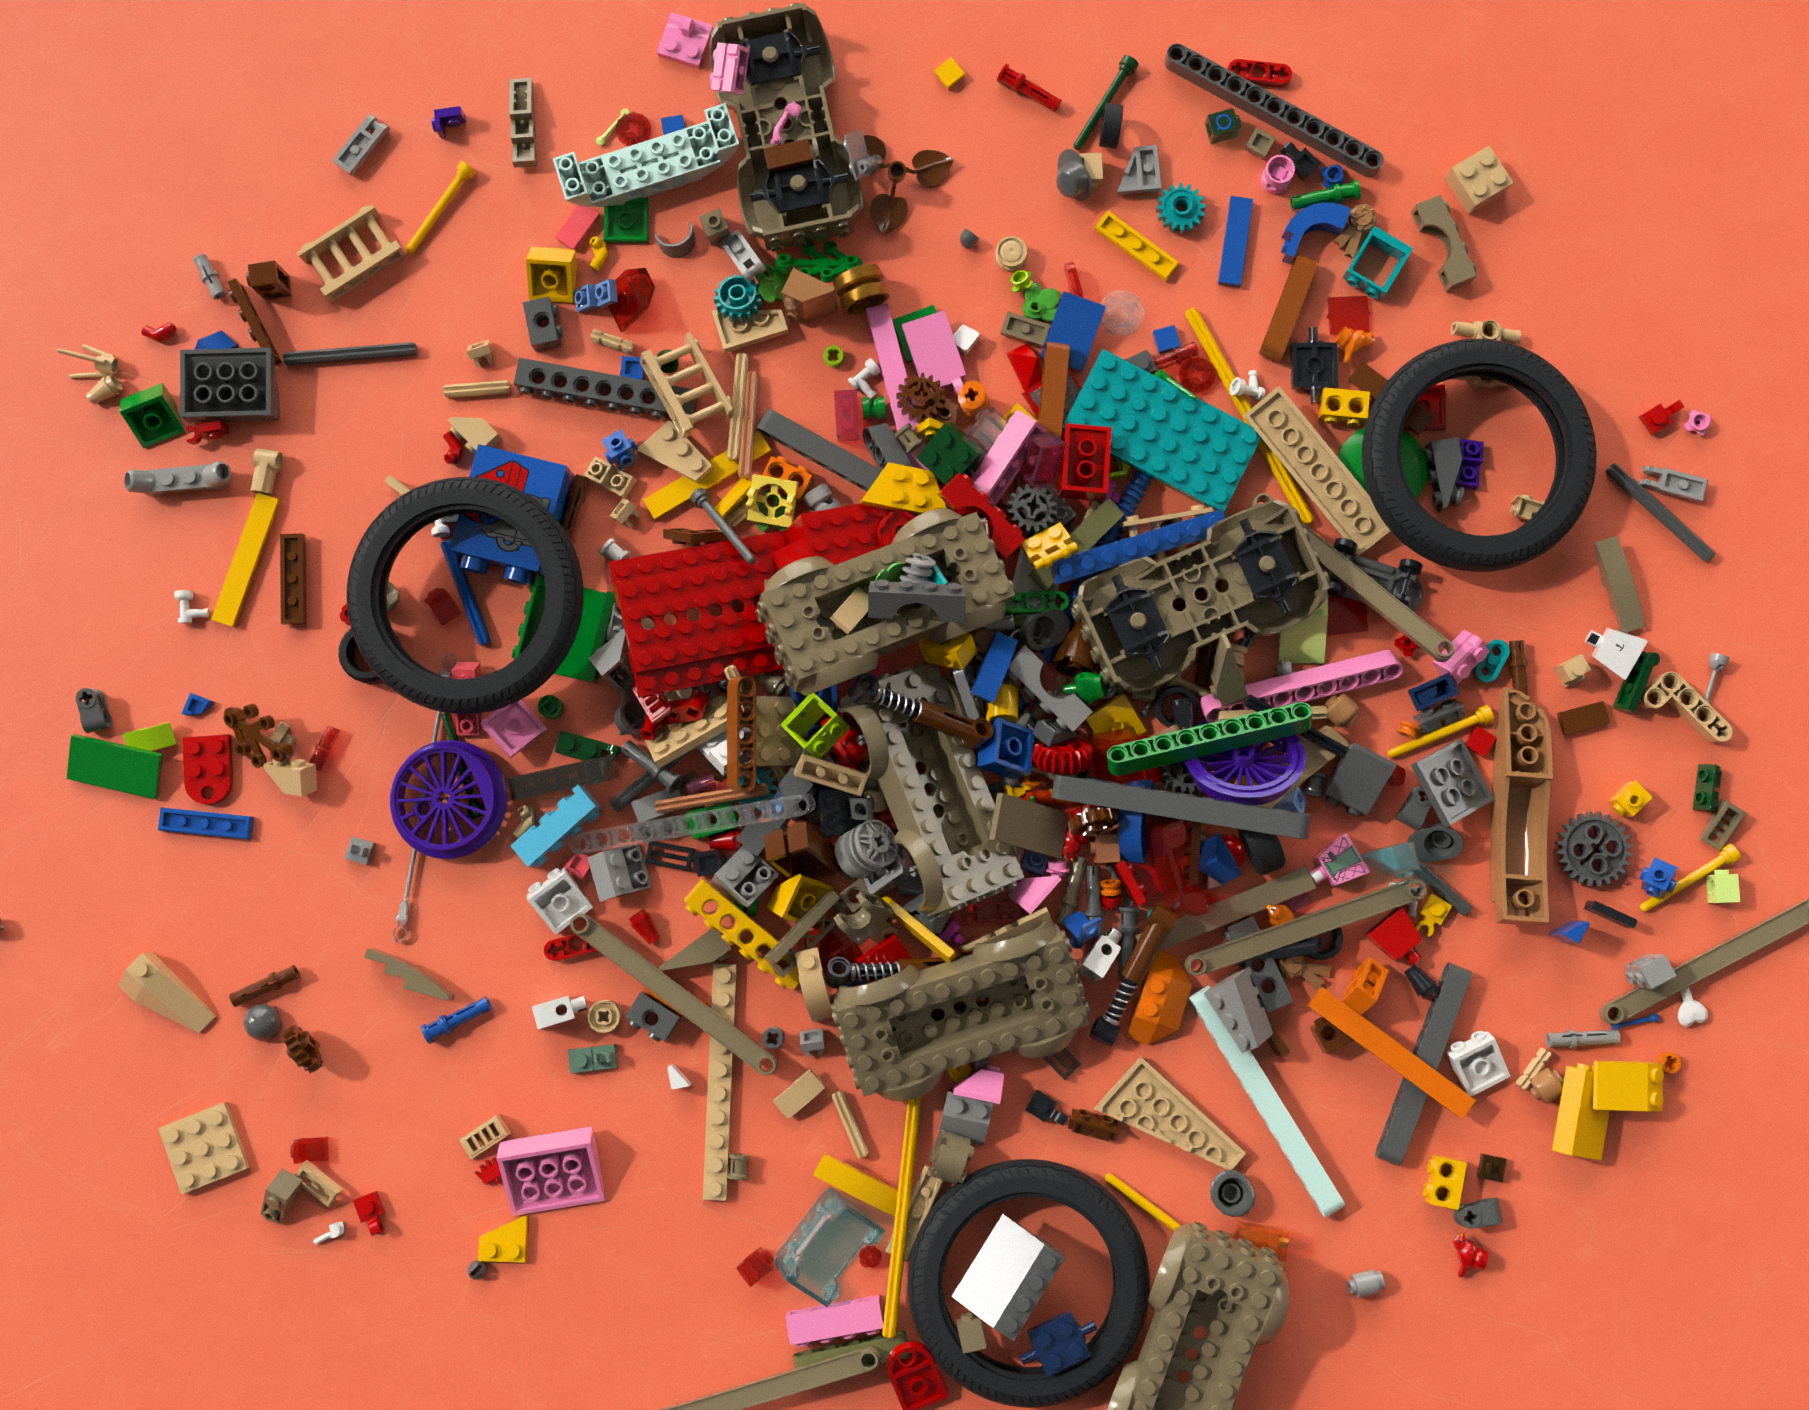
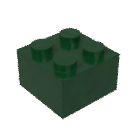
(950, 453)

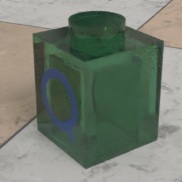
(1222, 125)

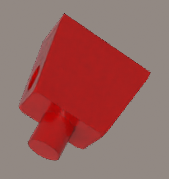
(1396, 936)

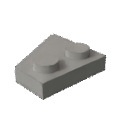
(1141, 172)

